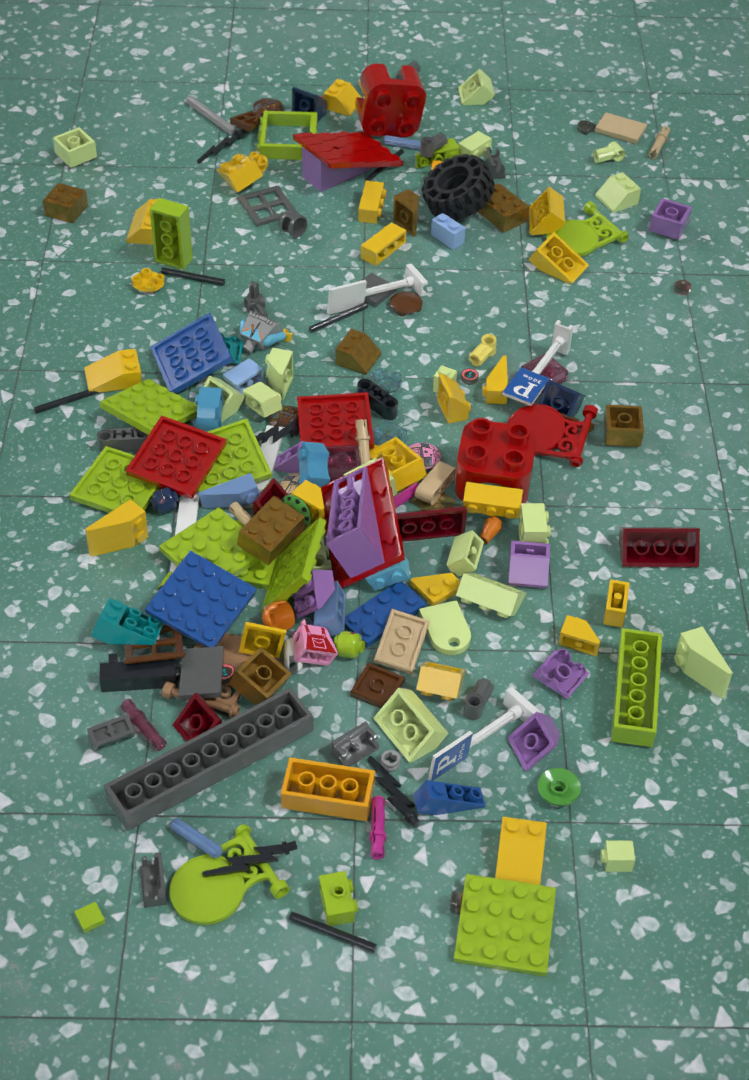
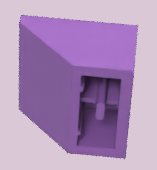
(529, 564)
(314, 594)

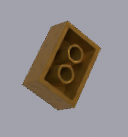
(505, 209)
(270, 530)

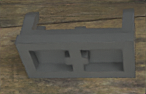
(494, 164)
(110, 731)
(354, 745)
(153, 881)

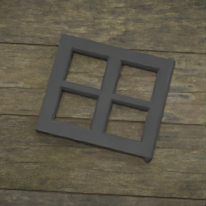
(266, 205)

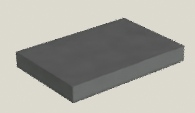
(202, 672)

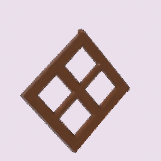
(177, 641)

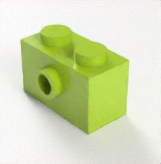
(337, 898)

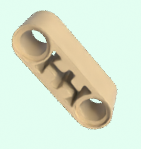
(435, 483)

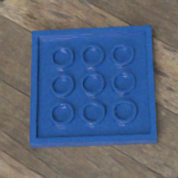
(191, 353)
(201, 600)

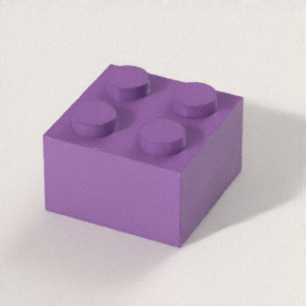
(670, 219)

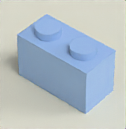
(448, 231)
(244, 375)

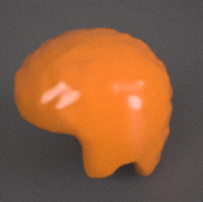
(278, 615)

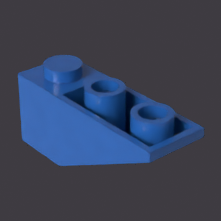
(446, 798)

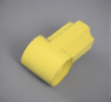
(484, 350)

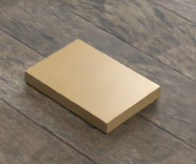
(621, 128)
(401, 641)

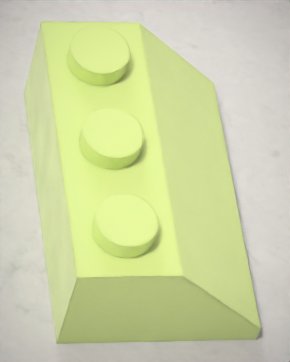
(490, 594)
(410, 725)

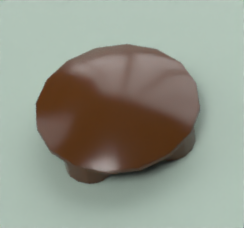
(405, 303)

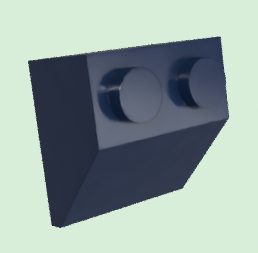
(307, 102)
(562, 398)

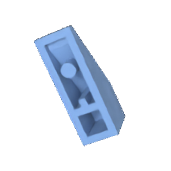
(237, 490)
(332, 612)

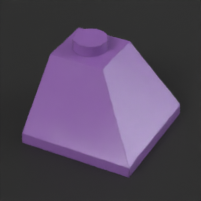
(534, 739)

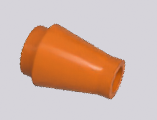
(490, 529)

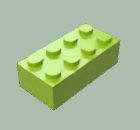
(171, 233)

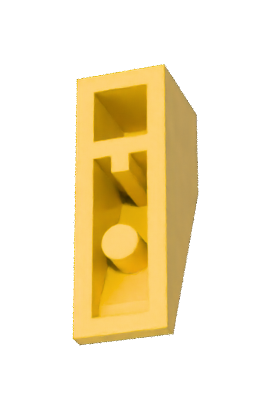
(496, 383)

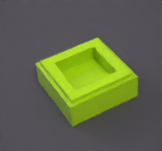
(89, 917)

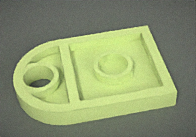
(447, 626)

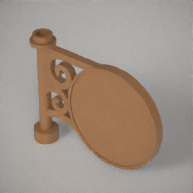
(231, 656)

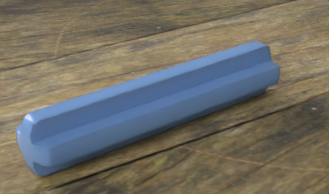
(402, 142)
(196, 838)

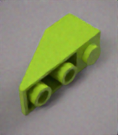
(447, 151)

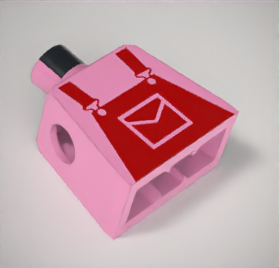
(313, 644)

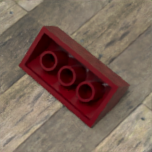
(432, 523)
(659, 546)

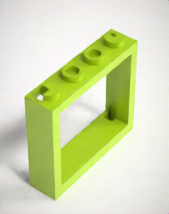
(284, 118)

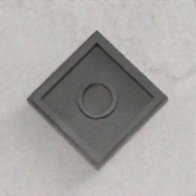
(375, 299)

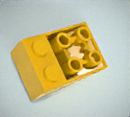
(240, 172)

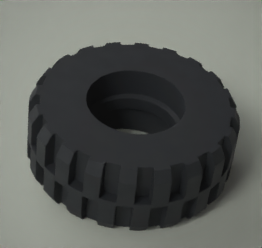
(458, 187)

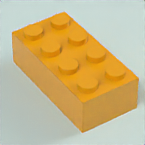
(327, 789)

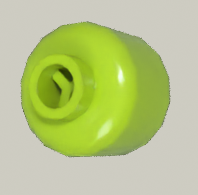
(349, 644)

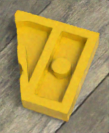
(437, 587)

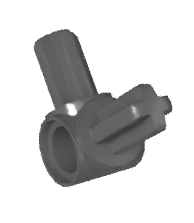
(255, 300)

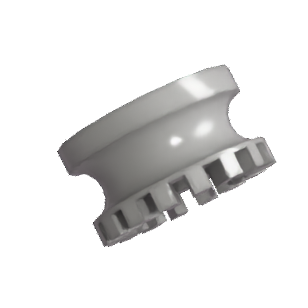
(394, 756)

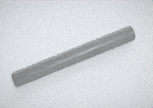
(212, 116)

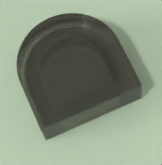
(585, 127)

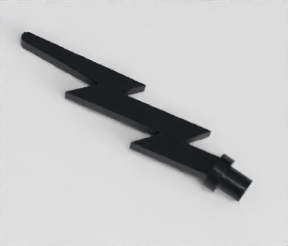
(237, 135)
(274, 431)
(399, 801)
(265, 856)

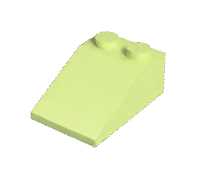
(703, 661)

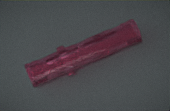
(139, 719)

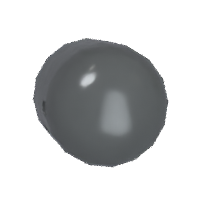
(293, 223)

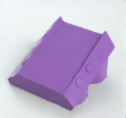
(561, 673)

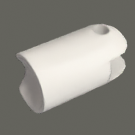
(289, 655)

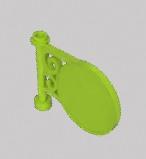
(584, 235)
(218, 897)

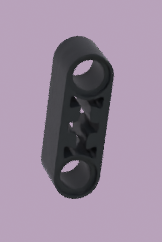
(379, 400)

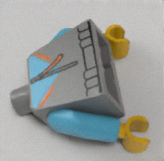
(261, 332)

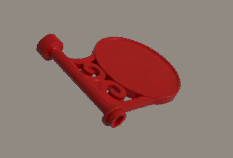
(551, 429)

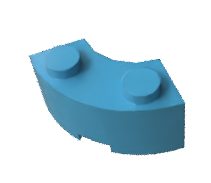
(209, 408)
(313, 463)

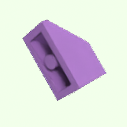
(288, 460)

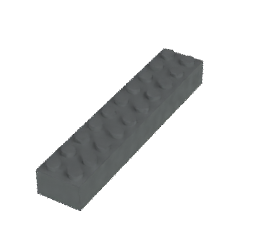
(208, 758)

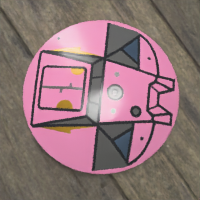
(428, 453)

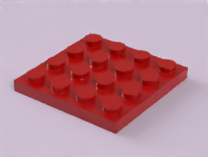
(333, 418)
(176, 457)

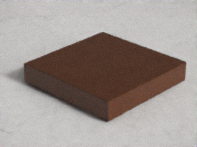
(376, 685)

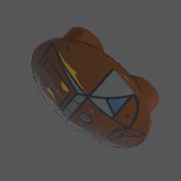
(267, 104)
(284, 416)

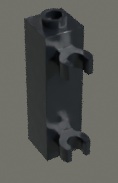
(137, 676)

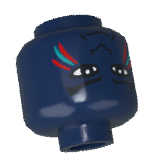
(164, 500)

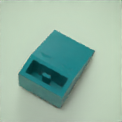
(125, 625)

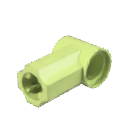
(612, 151)

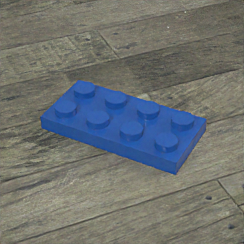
(372, 616)

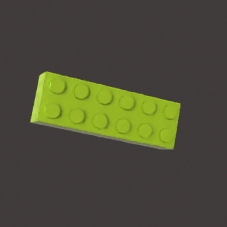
(637, 688)

